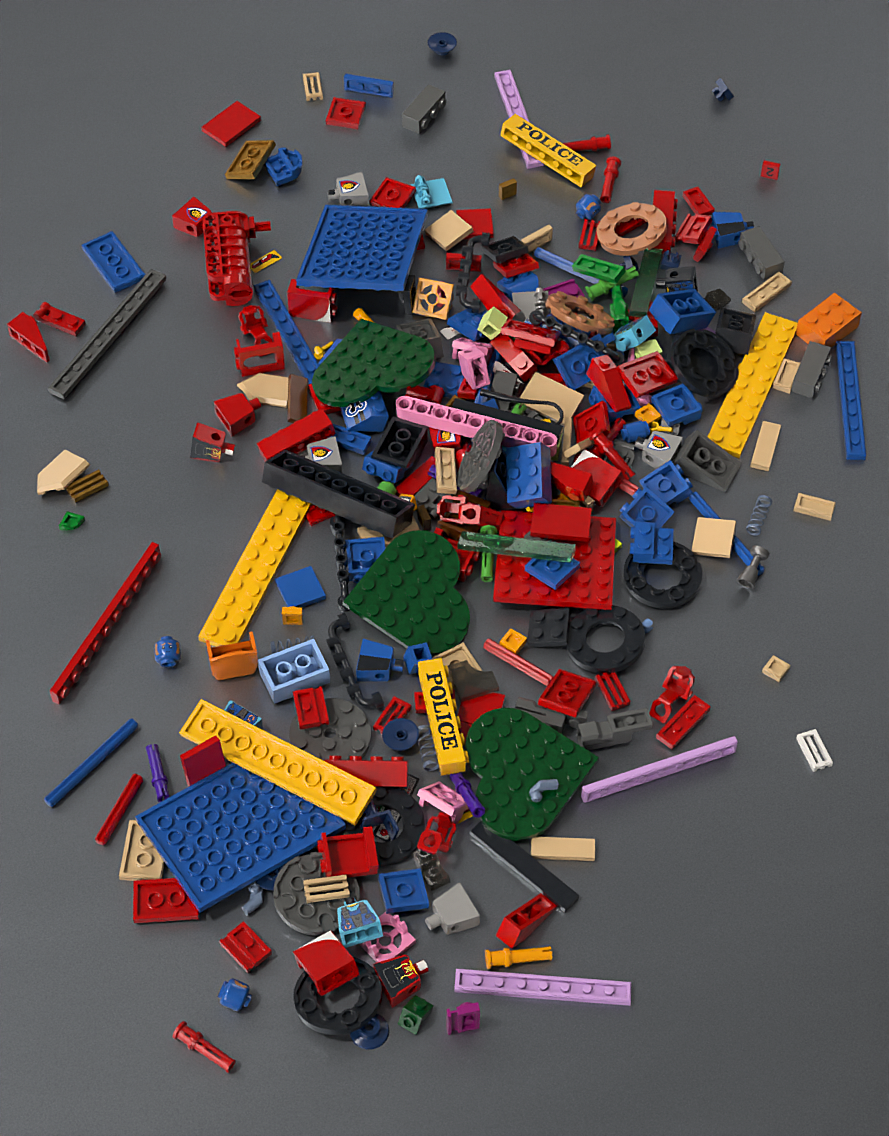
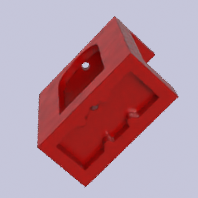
(246, 352)

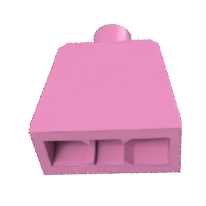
(471, 362)

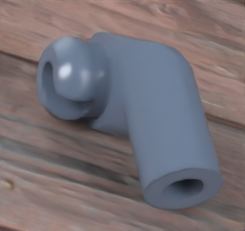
(541, 786)
(256, 899)

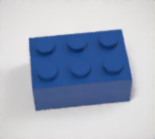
(682, 311)
(528, 475)

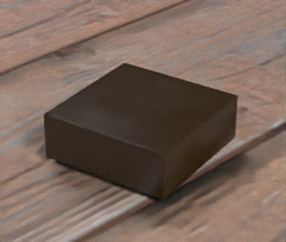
(424, 518)

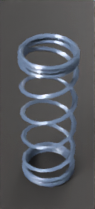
(756, 525)
(273, 648)
(424, 734)

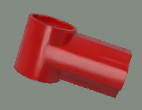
(432, 394)

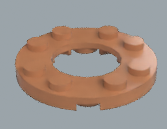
(630, 246)
(560, 307)

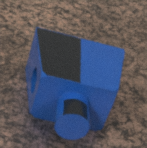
(729, 227)
(376, 662)

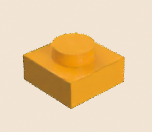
(648, 414)
(292, 615)
(513, 641)

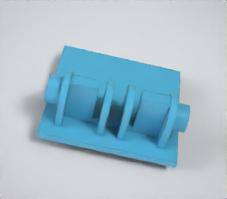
(431, 192)

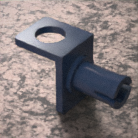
(376, 818)

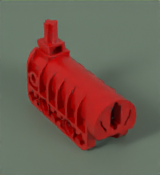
(231, 241)

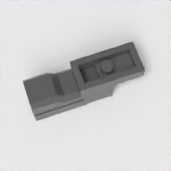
(550, 717)
(613, 731)

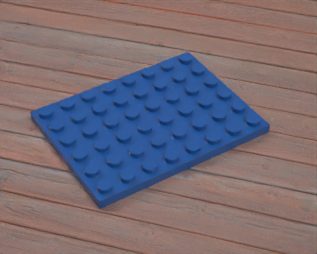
(363, 248)
(232, 832)

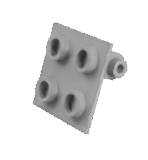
(529, 302)

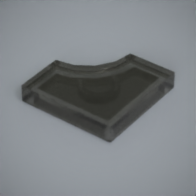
(471, 682)

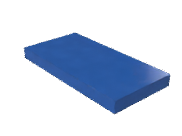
(113, 261)

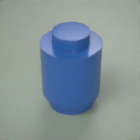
(635, 429)

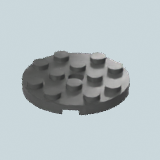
(480, 458)
(348, 724)
(290, 897)

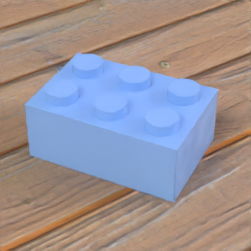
(293, 670)

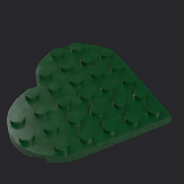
(372, 361)
(413, 593)
(510, 756)

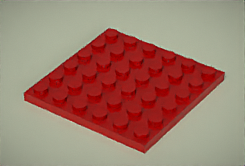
(586, 588)

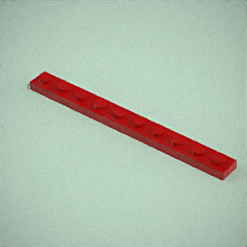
(105, 623)

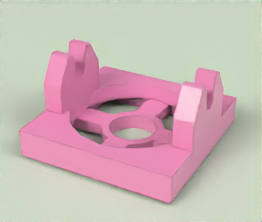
(464, 343)
(427, 796)
(400, 928)

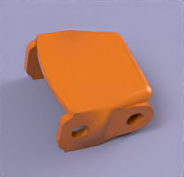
(233, 659)

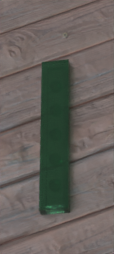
(645, 283)
(516, 546)

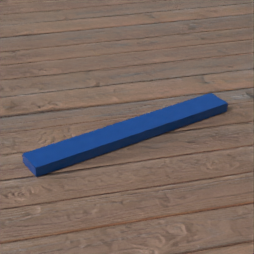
(288, 330)
(850, 400)

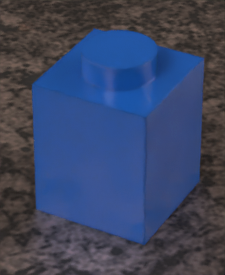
(414, 655)

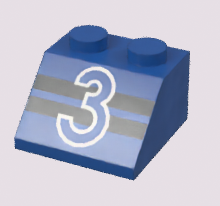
(366, 416)

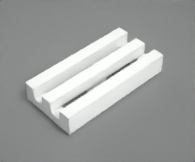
(820, 764)

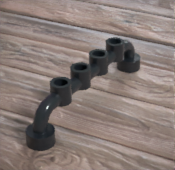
(465, 265)
(537, 318)
(337, 525)
(347, 673)

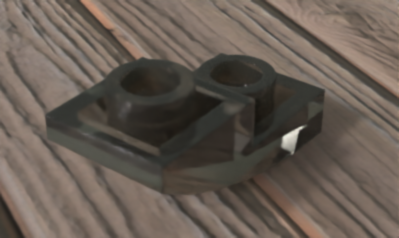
(717, 299)
(431, 869)

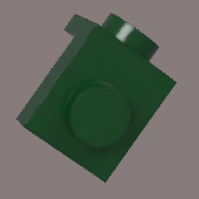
(414, 1014)

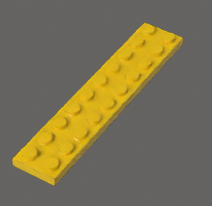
(753, 384)
(255, 570)
(280, 762)

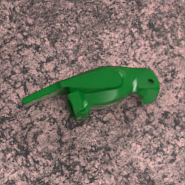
(618, 308)

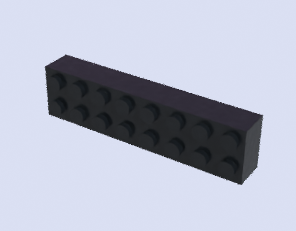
(338, 493)

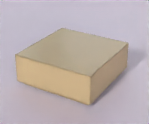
(776, 668)

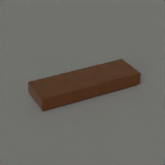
(297, 398)

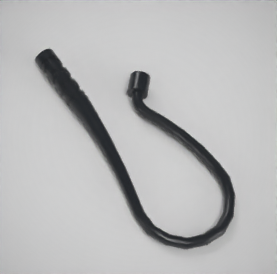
(503, 397)

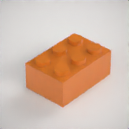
(829, 321)

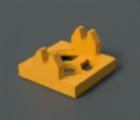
(419, 296)

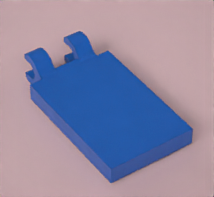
(575, 362)

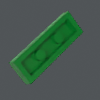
(598, 268)

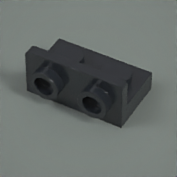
(408, 295)

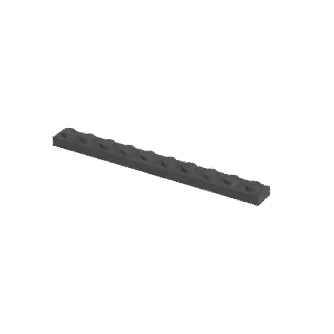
(107, 334)

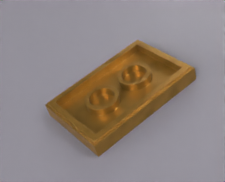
(250, 159)

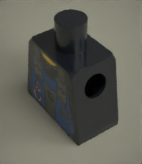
(678, 279)

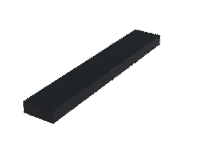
(508, 417)
(526, 867)

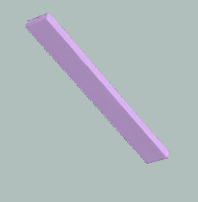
(514, 106)
(659, 769)
(543, 987)

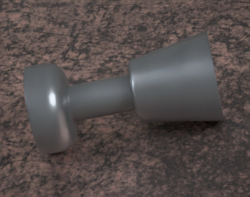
(749, 574)

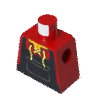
(209, 444)
(400, 977)

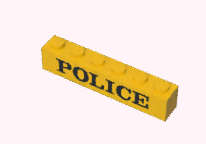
(548, 150)
(441, 716)

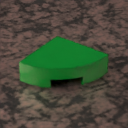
(71, 521)

